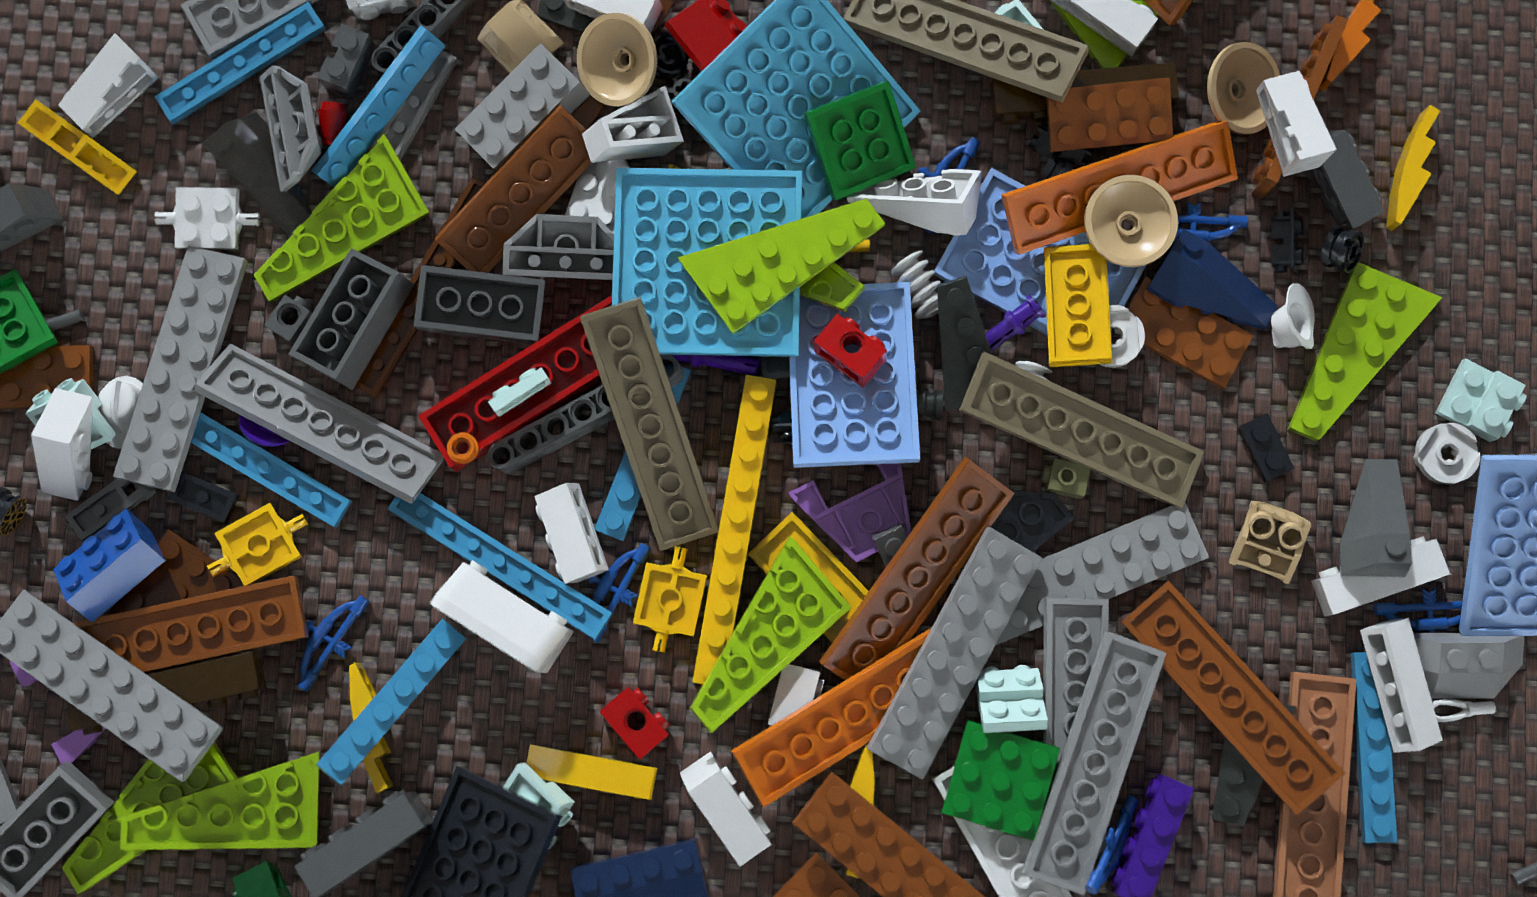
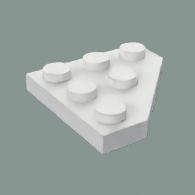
(596, 192)

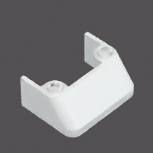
(502, 617)

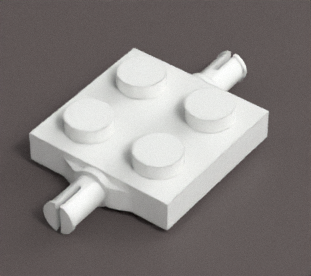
(207, 218)

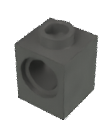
(278, 319)

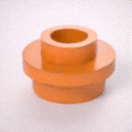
(455, 441)

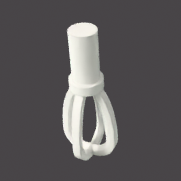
(1469, 709)

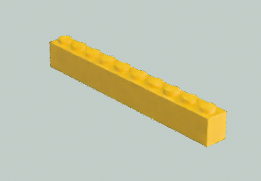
(735, 522)

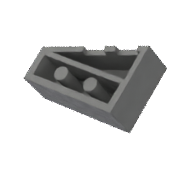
(1346, 184)
(25, 213)

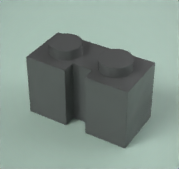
(350, 62)

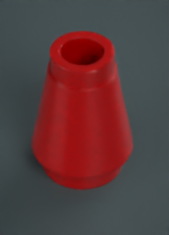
(331, 121)

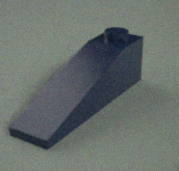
(1204, 279)

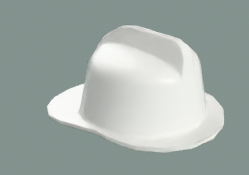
(1295, 320)
(118, 406)

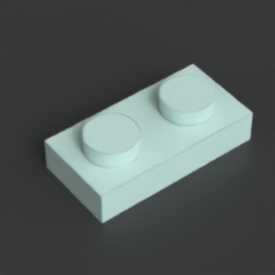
(509, 397)

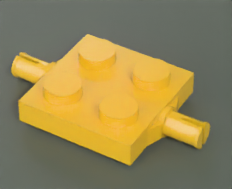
(257, 545)
(670, 599)

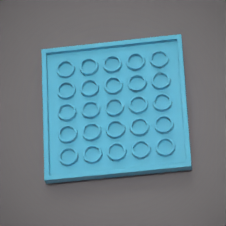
(773, 72)
(685, 211)

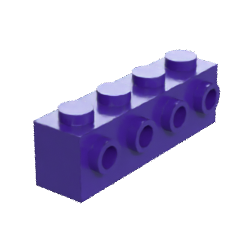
(1152, 838)

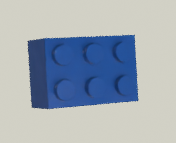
(108, 565)

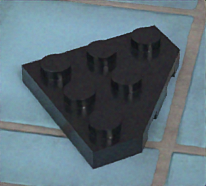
(1032, 518)

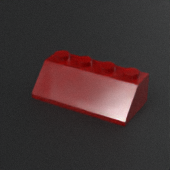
(705, 30)

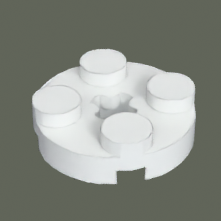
(1131, 334)
(1464, 449)

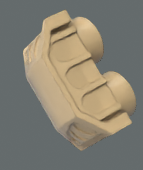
(515, 34)
(1271, 540)

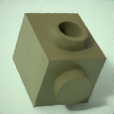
(1065, 478)

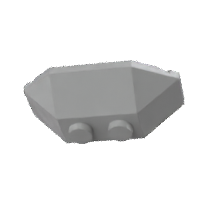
(290, 125)
(561, 248)
(1468, 664)

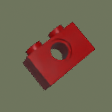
(859, 365)
(618, 713)

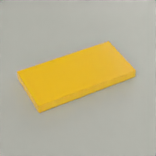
(1077, 306)
(840, 577)

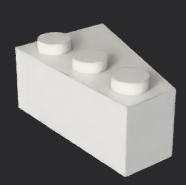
(107, 87)
(1294, 123)
(635, 130)
(64, 444)
(726, 808)

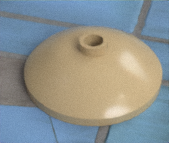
(604, 64)
(1233, 86)
(1141, 204)

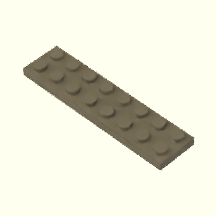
(975, 41)
(649, 423)
(1081, 430)

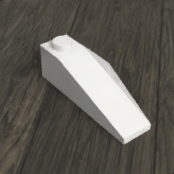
(933, 203)

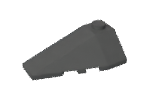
(1377, 525)

